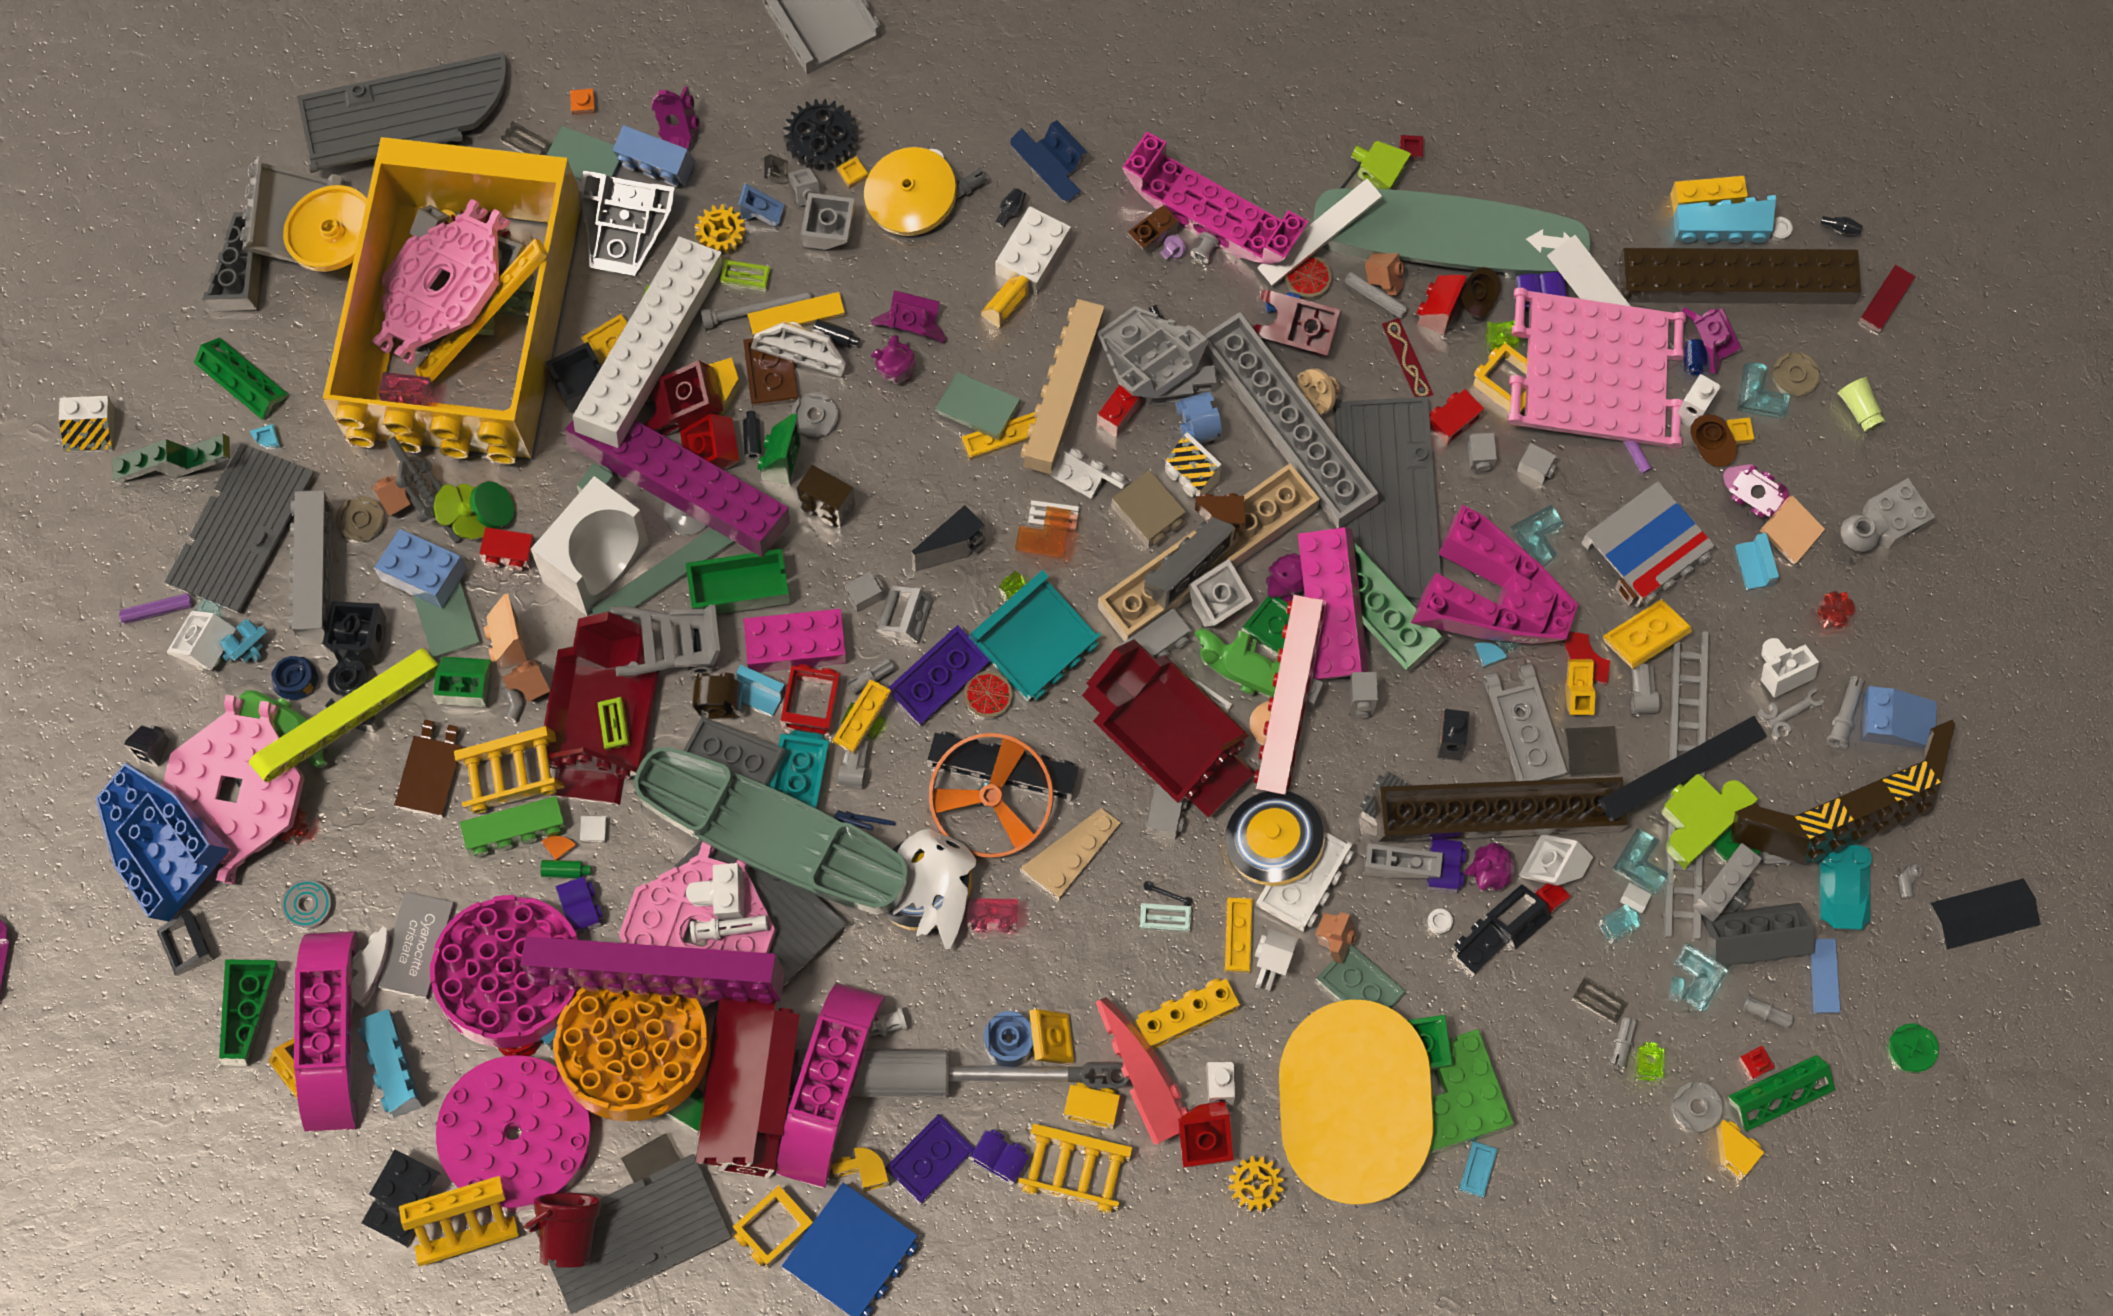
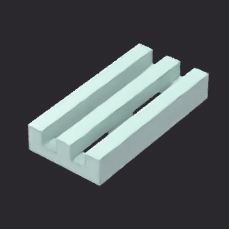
(1165, 927)

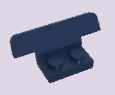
(1052, 158)

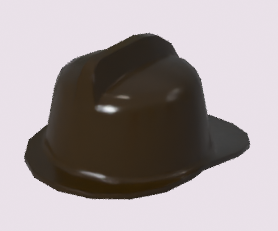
(1481, 291)

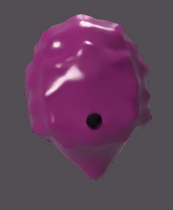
(895, 361)
(1285, 577)
(1492, 867)

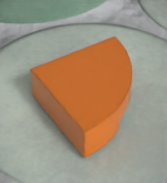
(558, 846)

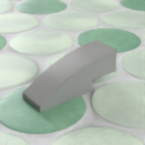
(1200, 381)

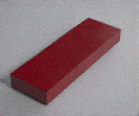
(1887, 298)

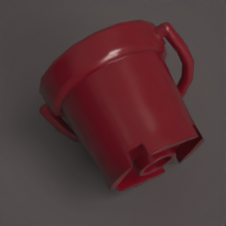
(565, 1227)

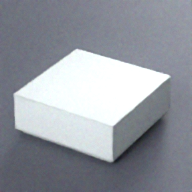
(593, 829)
(1635, 898)

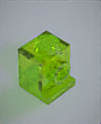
(1495, 337)
(1646, 1071)

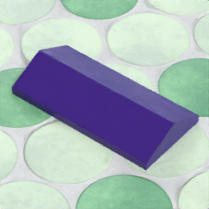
(937, 675)

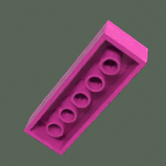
(1332, 576)

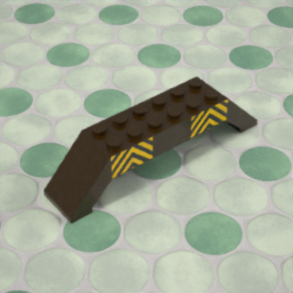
(1851, 816)

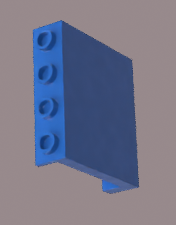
(851, 1252)

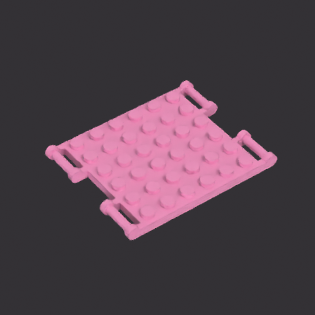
(1596, 369)

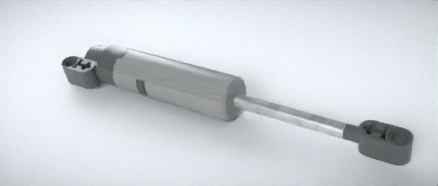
(929, 1073)

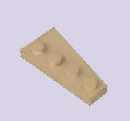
(1066, 858)

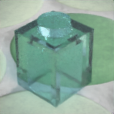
(1619, 924)

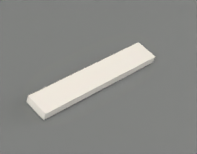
(1323, 230)

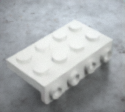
(1298, 900)

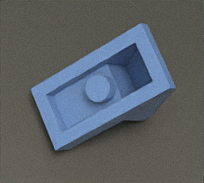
(759, 205)

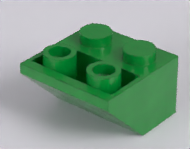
(462, 681)

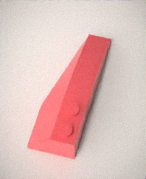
(1153, 1089)

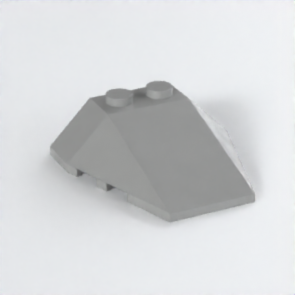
(622, 220)
(1151, 352)

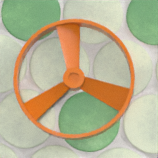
(991, 794)

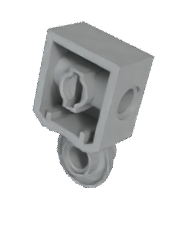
(1888, 519)

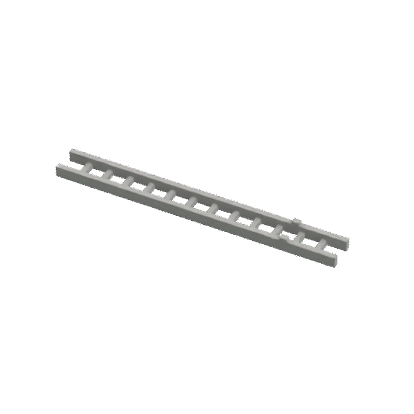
(1675, 701)

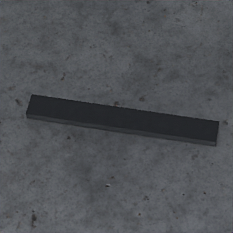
(1682, 768)

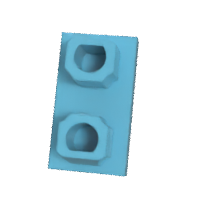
(234, 648)

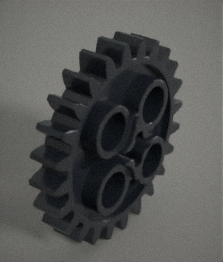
(804, 145)

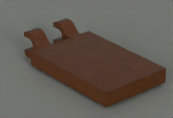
(429, 772)

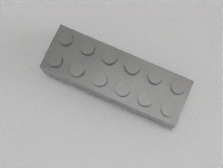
(311, 566)

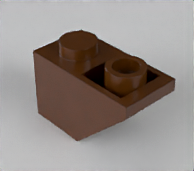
(1154, 229)
(1227, 508)

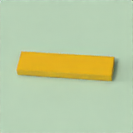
(800, 312)
(1016, 432)

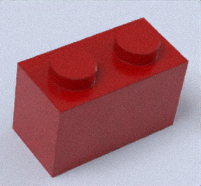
(1118, 411)
(1455, 416)
(507, 549)

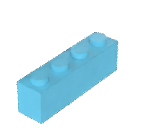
(1725, 221)
(390, 1062)

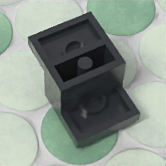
(399, 1183)

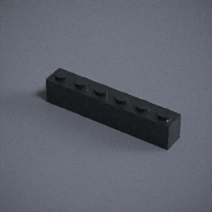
(979, 760)

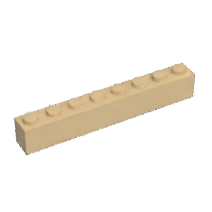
(1063, 386)

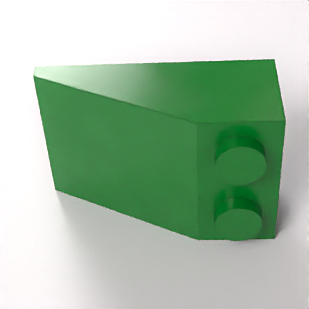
(781, 451)
(1436, 1039)

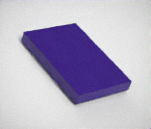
(929, 1159)

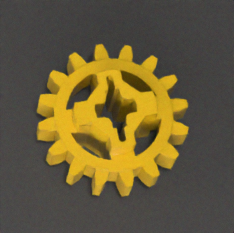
(720, 229)
(1257, 1195)

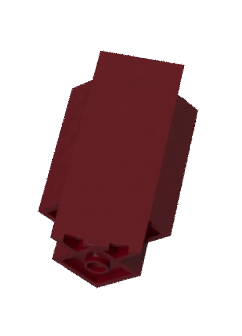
(581, 680)
(1169, 727)
(747, 1087)

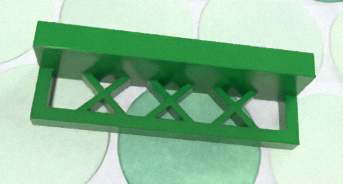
(235, 378)
(1782, 1087)

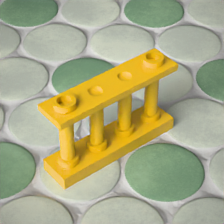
(493, 752)
(1092, 1149)
(453, 1203)

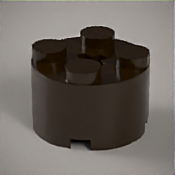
(717, 696)

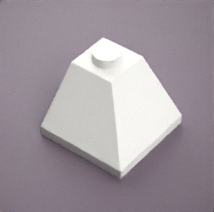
(1556, 861)

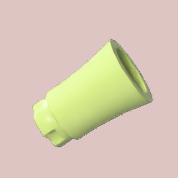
(1862, 404)

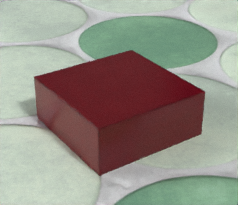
(1413, 145)

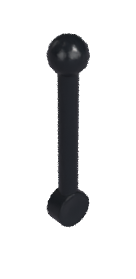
(1148, 886)

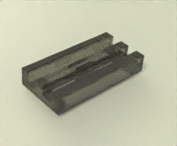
(527, 133)
(1604, 992)

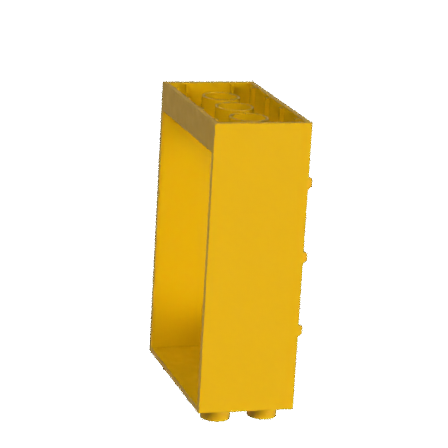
(448, 177)

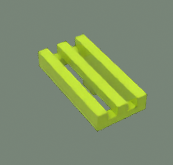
(762, 285)
(617, 743)

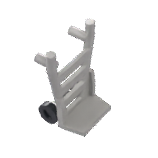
(705, 639)

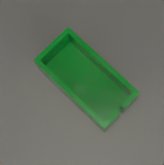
(738, 582)

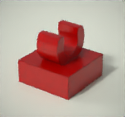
(1756, 1063)

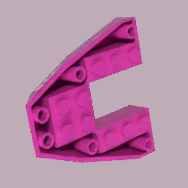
(1531, 601)

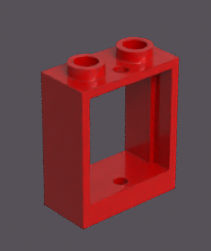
(804, 722)

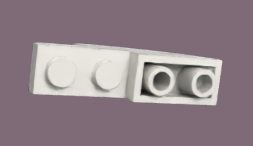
(369, 966)

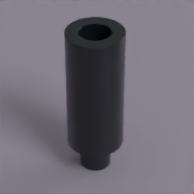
(838, 334)
(752, 436)

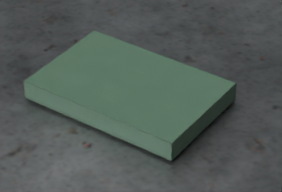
(584, 153)
(977, 405)
(449, 627)
(1359, 980)

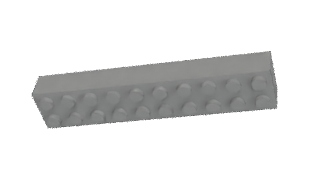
(1289, 420)

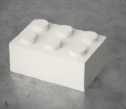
(1033, 248)

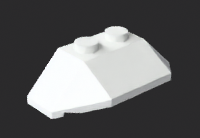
(801, 346)

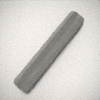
(1376, 294)

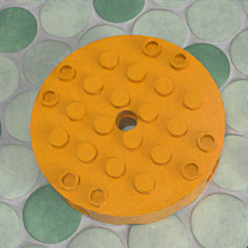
(625, 1079)

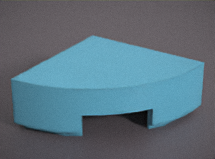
(266, 437)
(1489, 653)

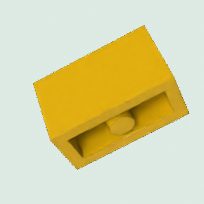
(1091, 1106)

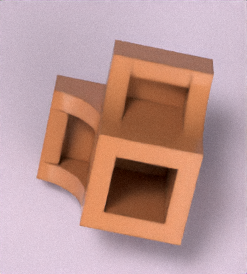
(1386, 271)
(390, 495)
(527, 679)
(1336, 934)

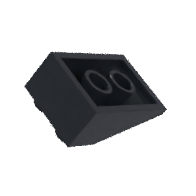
(951, 541)

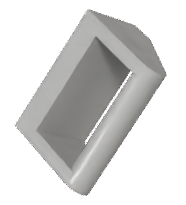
(913, 617)

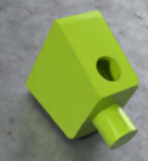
(1381, 164)

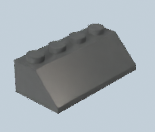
(1189, 562)
(1759, 934)

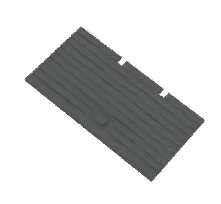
(238, 528)
(798, 916)
(644, 1233)

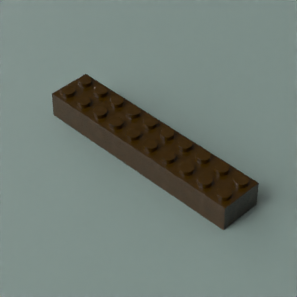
(1740, 275)
(1495, 809)

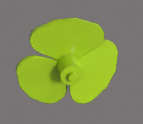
(454, 504)

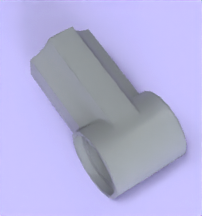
(1644, 697)
(852, 769)

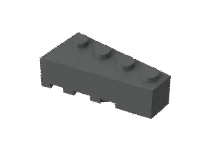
(237, 273)

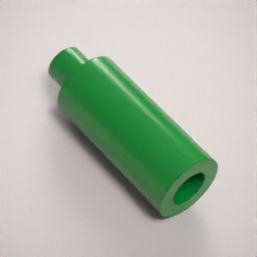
(564, 869)

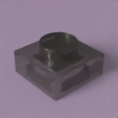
(775, 169)

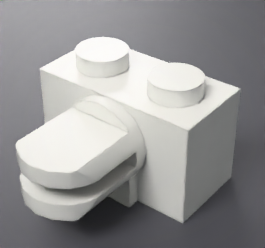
(1786, 667)
(722, 892)
(1274, 955)

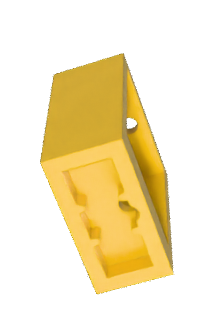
(1490, 388)
(793, 1210)

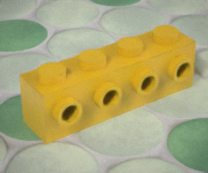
(1188, 1013)

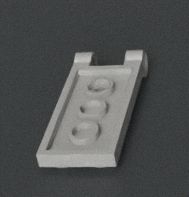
(1527, 737)

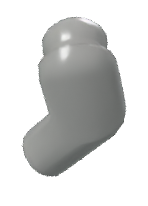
(515, 703)
(1907, 878)

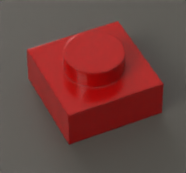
(1553, 895)

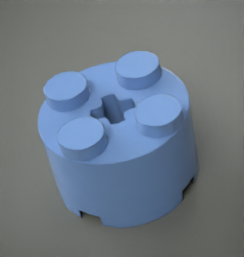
(1199, 417)
(995, 1037)

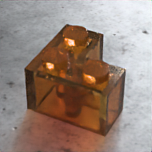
(1050, 540)

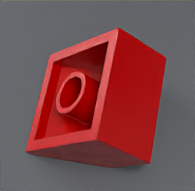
(1441, 303)
(712, 440)
(1206, 1135)

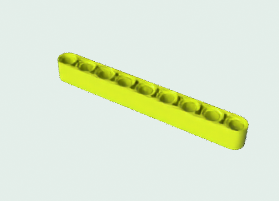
(344, 715)

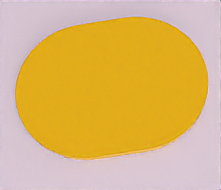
(1356, 1102)

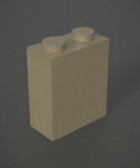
(1149, 509)

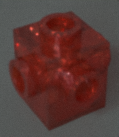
(1835, 609)
(299, 830)

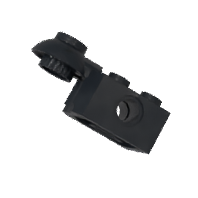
(353, 642)

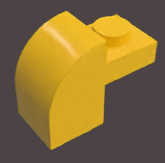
(1579, 687)
(867, 1164)

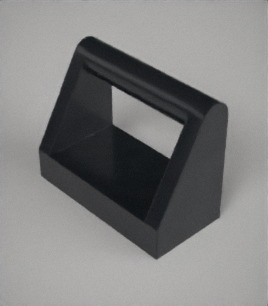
(1527, 922)
(203, 953)

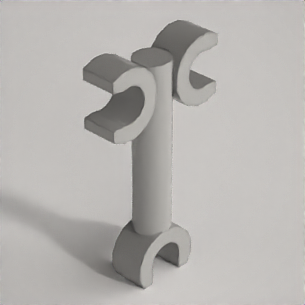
(1777, 721)

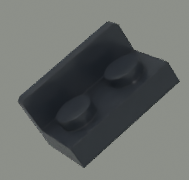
(1479, 946)

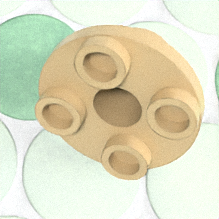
(1319, 389)

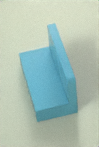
(1757, 563)
(760, 691)

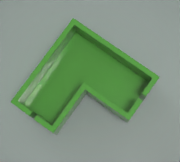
(1471, 1097)

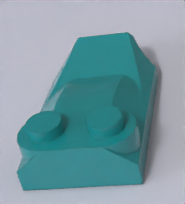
(802, 767)
(1845, 888)

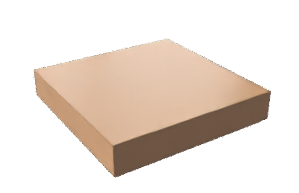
(1792, 529)

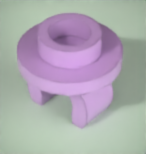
(1173, 247)

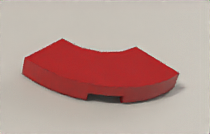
(1578, 647)

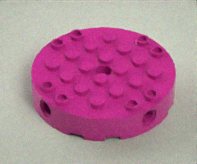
(470, 978)
(507, 1097)

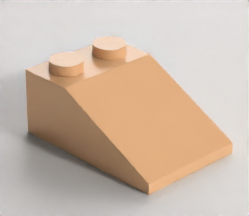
(505, 635)

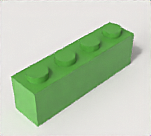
(513, 826)

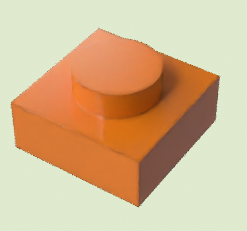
(582, 101)

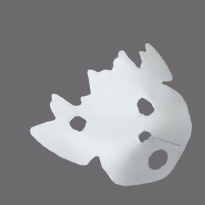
(936, 875)

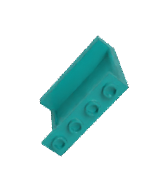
(1034, 637)

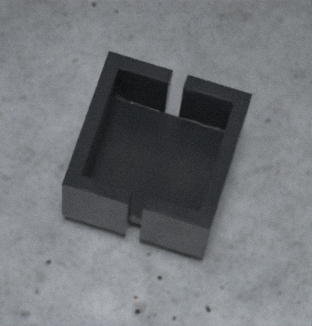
(574, 374)

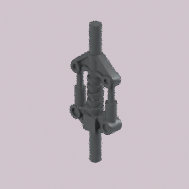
(411, 470)

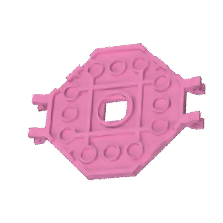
(422, 315)
(225, 751)
(662, 913)

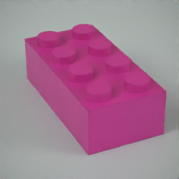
(794, 639)

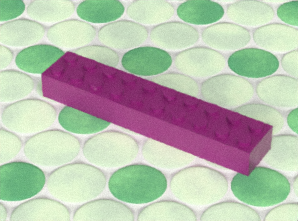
(690, 485)
(653, 969)

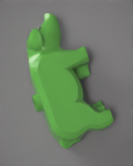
(1239, 662)
(285, 719)

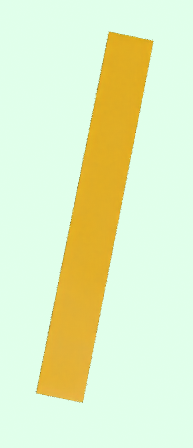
(508, 284)

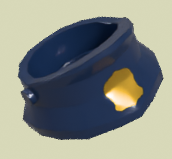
(294, 678)

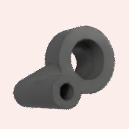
(1740, 899)

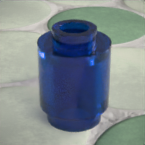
(1695, 357)

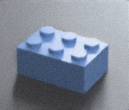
(653, 156)
(420, 568)

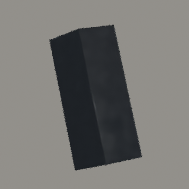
(1985, 914)

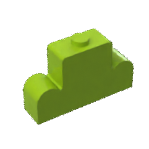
(1701, 816)

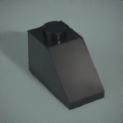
(148, 744)

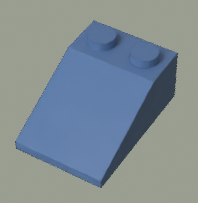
(1896, 717)

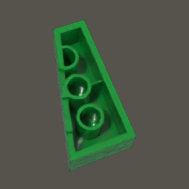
(243, 1006)

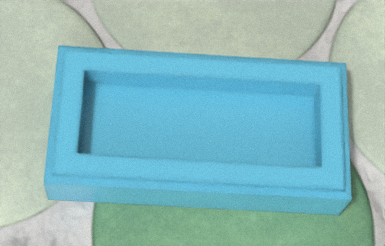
(1478, 1169)

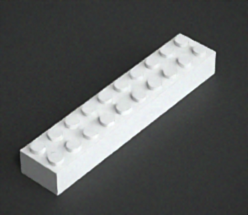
(648, 342)

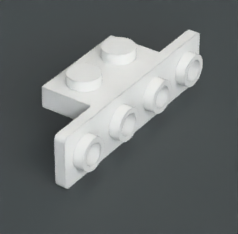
(1082, 473)

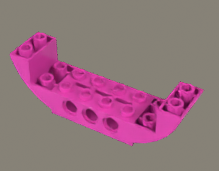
(1208, 207)
(324, 1031)
(826, 1083)

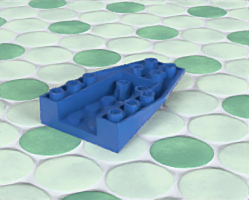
(156, 842)

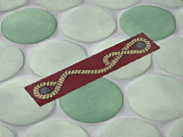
(1407, 358)

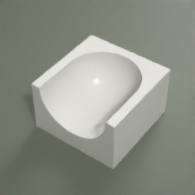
(590, 545)

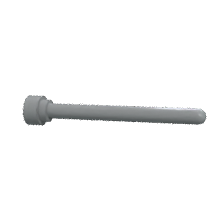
(710, 318)

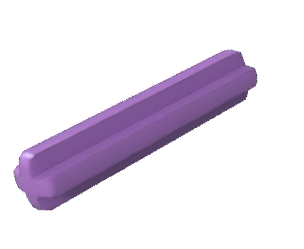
(155, 608)

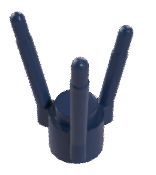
(851, 818)

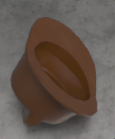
(1714, 440)

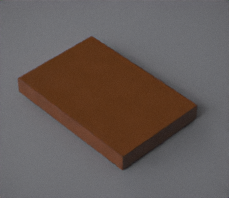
(769, 378)

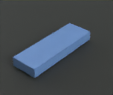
(1825, 977)

